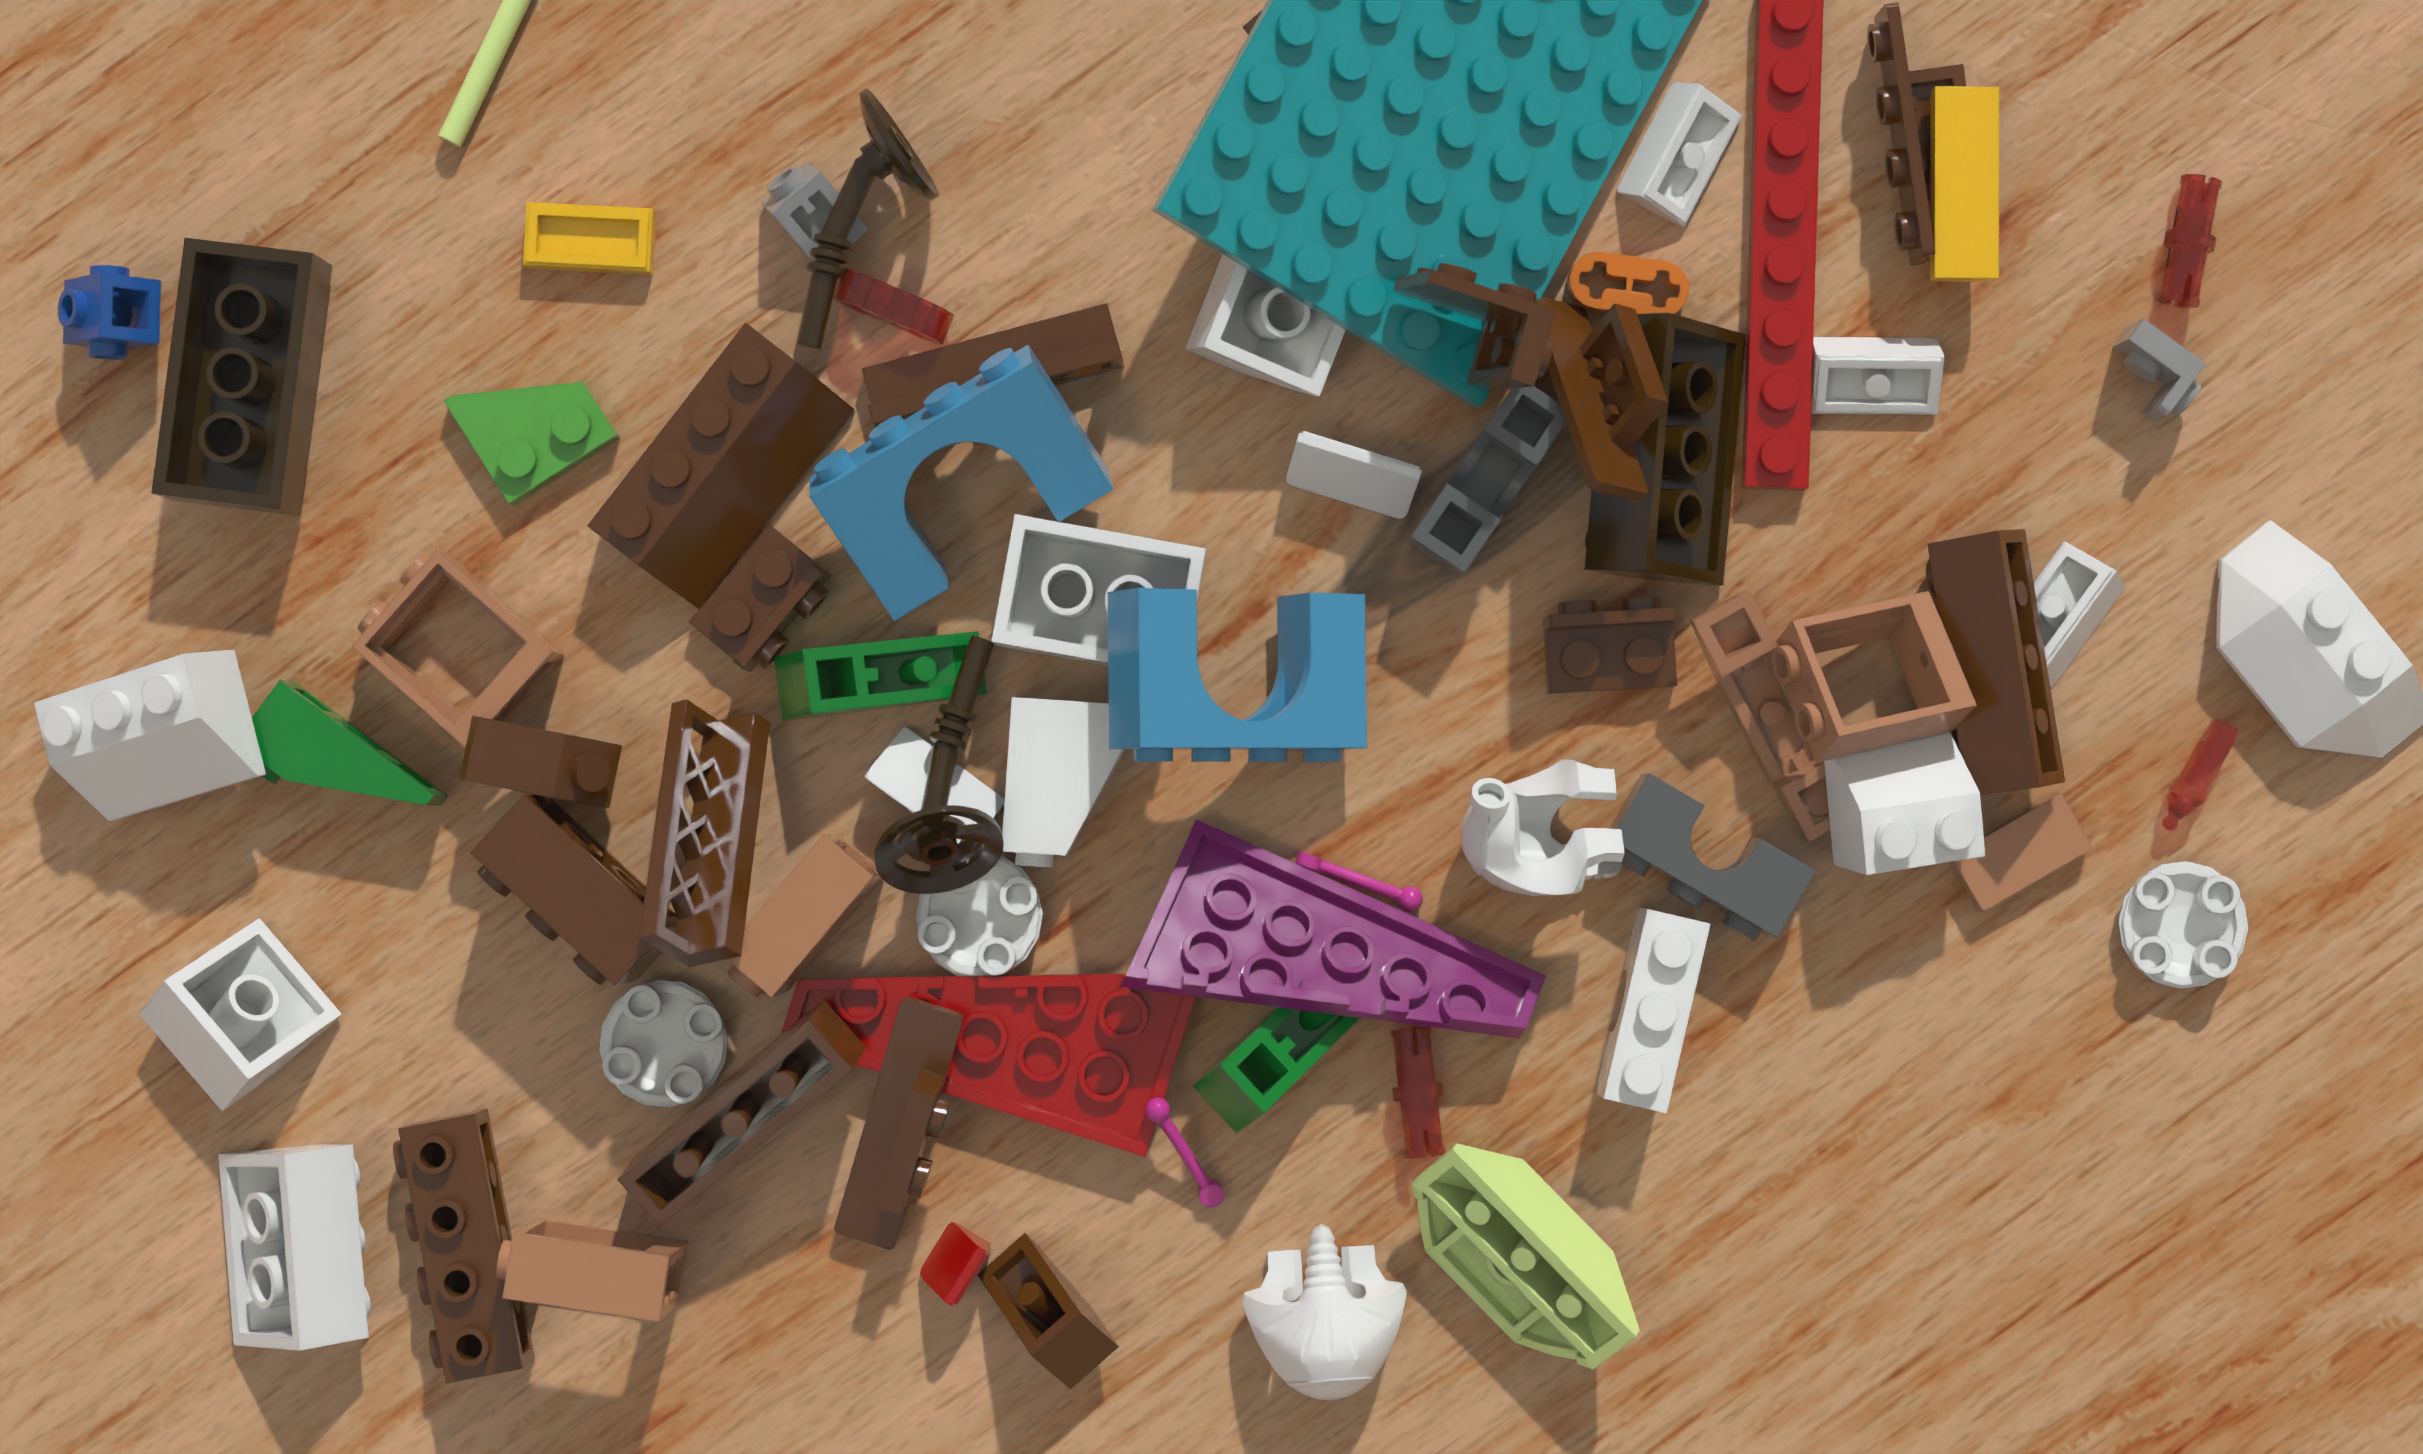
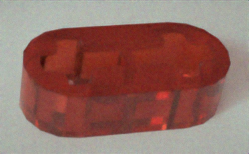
(893, 306)

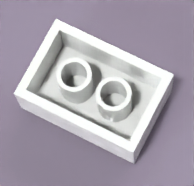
(1060, 580)

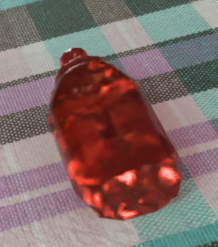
(2193, 783)

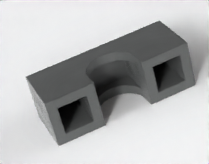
(1488, 479)
(1754, 890)

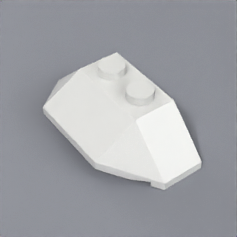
(2312, 649)

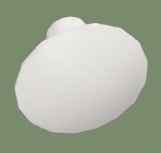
(984, 924)
(2183, 924)
(663, 1043)

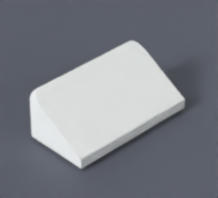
(1679, 152)
(1876, 375)
(1353, 475)
(2071, 602)
(903, 775)

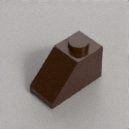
(540, 762)
(1047, 1312)

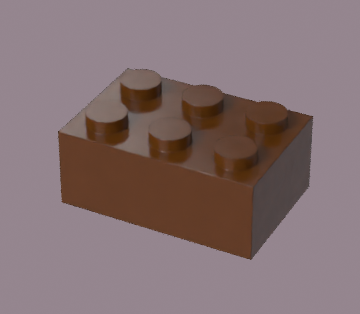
(570, 888)

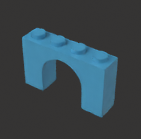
(1003, 406)
(1164, 706)

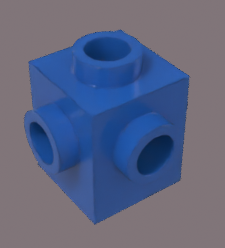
(110, 312)

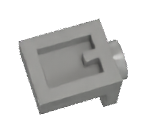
(802, 204)
(2157, 356)

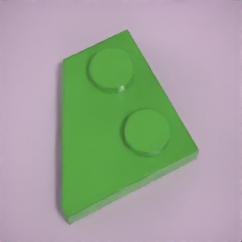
(532, 433)

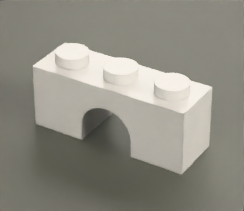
(1655, 1010)

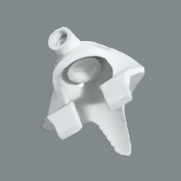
(1510, 835)
(1339, 1326)

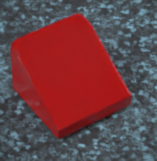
(954, 1262)

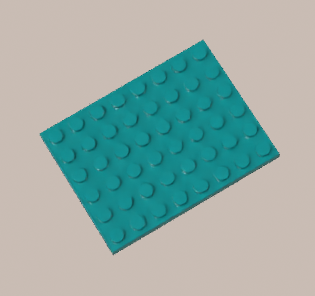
(1415, 141)

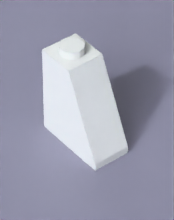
(1053, 775)

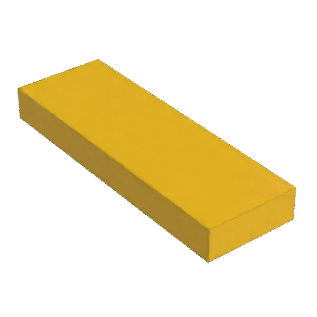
(1964, 183)

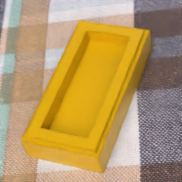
(589, 238)

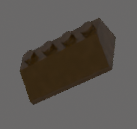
(1685, 461)

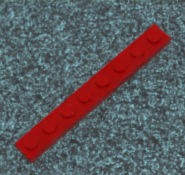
(1782, 245)

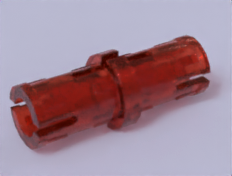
(2189, 241)
(1417, 1092)

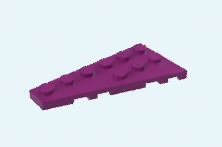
(1289, 938)

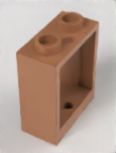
(421, 584)
(1923, 656)
(802, 916)
(593, 1269)

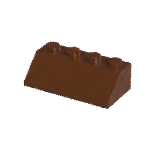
(721, 466)

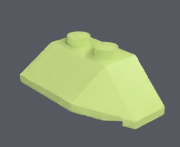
(1523, 1255)

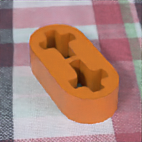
(1629, 271)

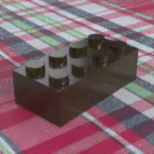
(242, 376)

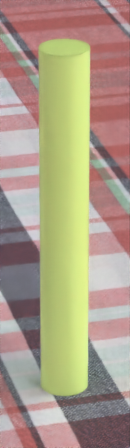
(483, 71)

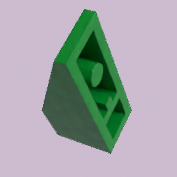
(869, 675)
(318, 747)
(1269, 1062)

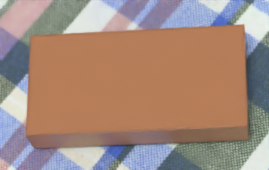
(2023, 852)

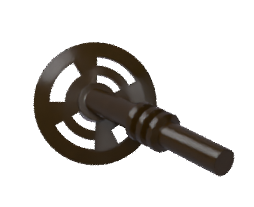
(883, 155)
(933, 826)

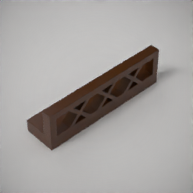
(1065, 345)
(715, 841)

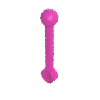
(1408, 898)
(1209, 1190)

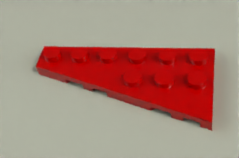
(1032, 1046)

